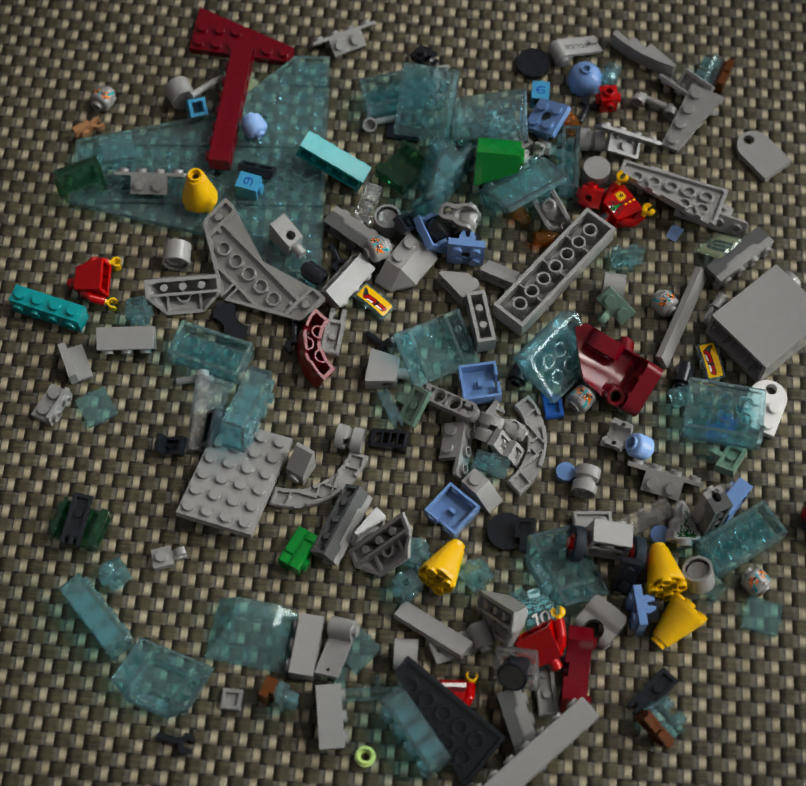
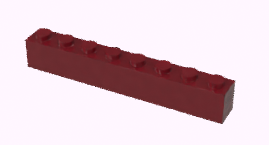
(231, 106)

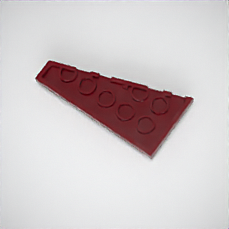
(216, 35)

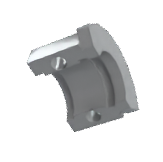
(617, 435)

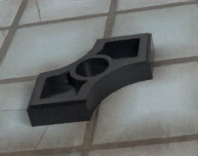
(226, 316)

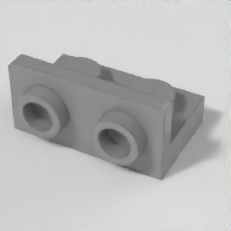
(52, 404)

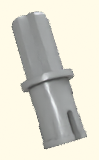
(718, 302)

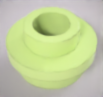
(365, 750)

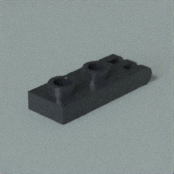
(404, 223)
(77, 519)
(655, 689)

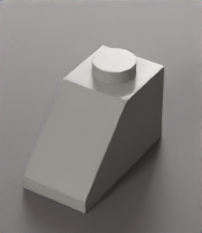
(458, 284)
(301, 464)
(481, 491)

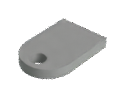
(762, 155)

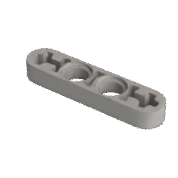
(450, 398)

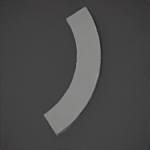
(536, 446)
(322, 492)

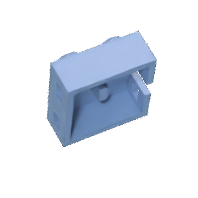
(478, 384)
(737, 494)
(452, 510)

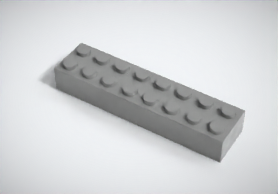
(553, 272)

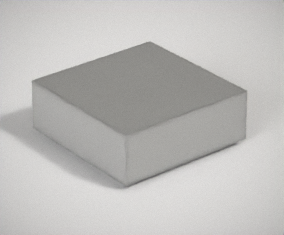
(231, 699)

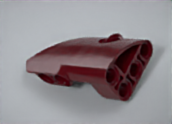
(613, 367)

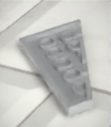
(687, 195)

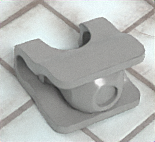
(553, 212)
(463, 217)
(606, 615)

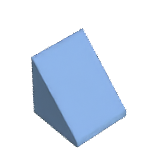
(674, 232)

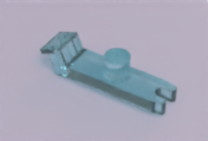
(390, 407)

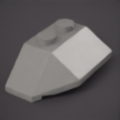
(406, 264)
(183, 293)
(384, 548)
(503, 615)

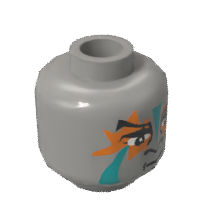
(103, 98)
(377, 249)
(664, 303)
(582, 398)
(755, 581)

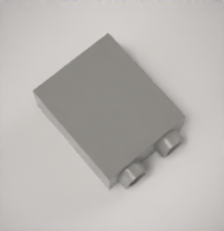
(762, 323)

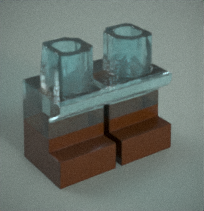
(717, 72)
(279, 693)
(660, 723)

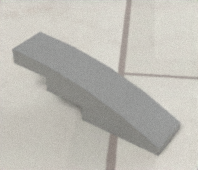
(646, 56)

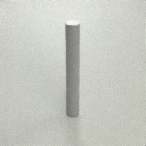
(192, 94)

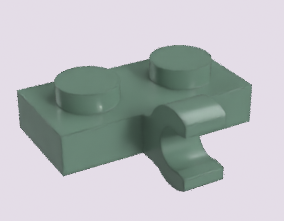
(614, 306)
(413, 404)
(727, 461)

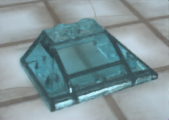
(436, 347)
(555, 575)
(252, 634)
(161, 679)

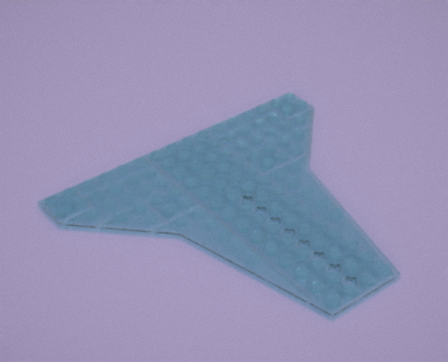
(292, 105)

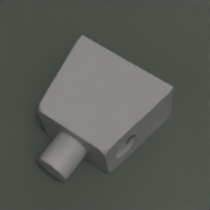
(286, 236)
(384, 371)

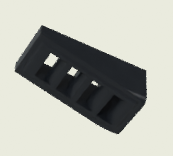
(212, 427)
(397, 434)

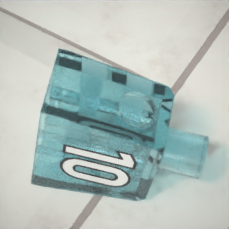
(538, 609)

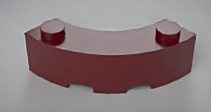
(309, 352)
(577, 665)

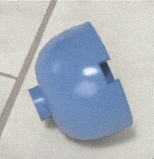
(584, 79)

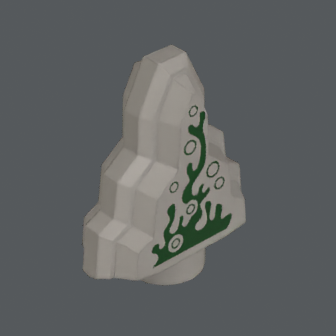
(682, 528)

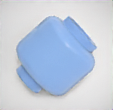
(254, 125)
(639, 446)

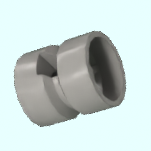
(592, 139)
(483, 432)
(349, 438)
(586, 478)

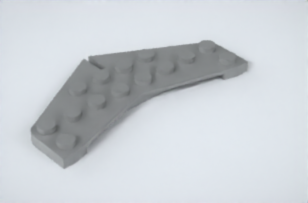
(256, 282)

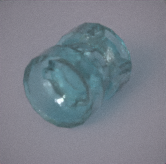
(611, 73)

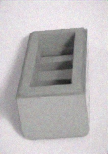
(368, 526)

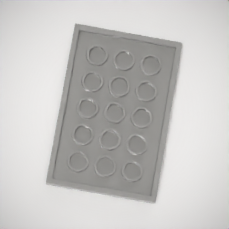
(234, 486)

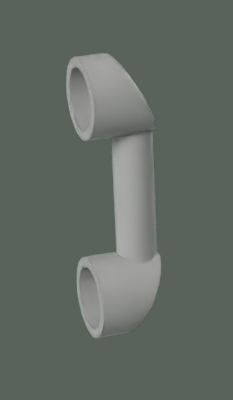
(640, 98)
(370, 124)

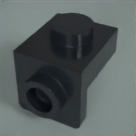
(170, 446)

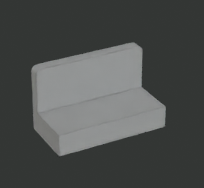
(498, 275)
(75, 363)

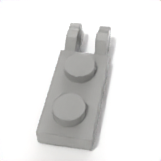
(334, 333)

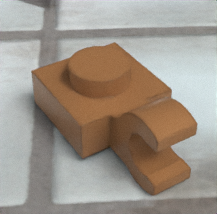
(86, 128)

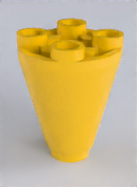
(198, 192)
(443, 567)
(663, 573)
(677, 621)

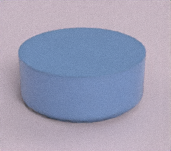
(565, 472)
(658, 534)

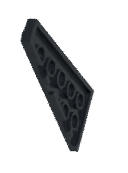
(458, 727)

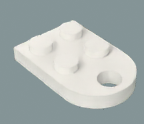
(774, 406)

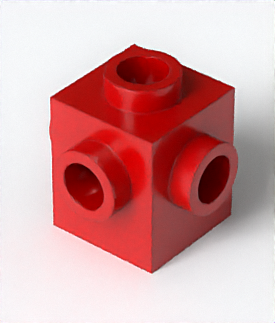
(607, 98)
(595, 192)

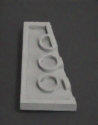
(692, 113)

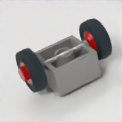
(605, 540)

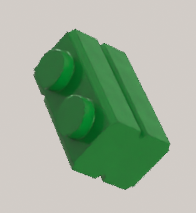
(297, 551)

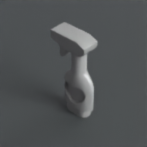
(511, 427)

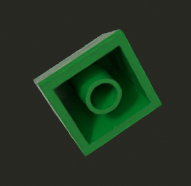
(497, 159)

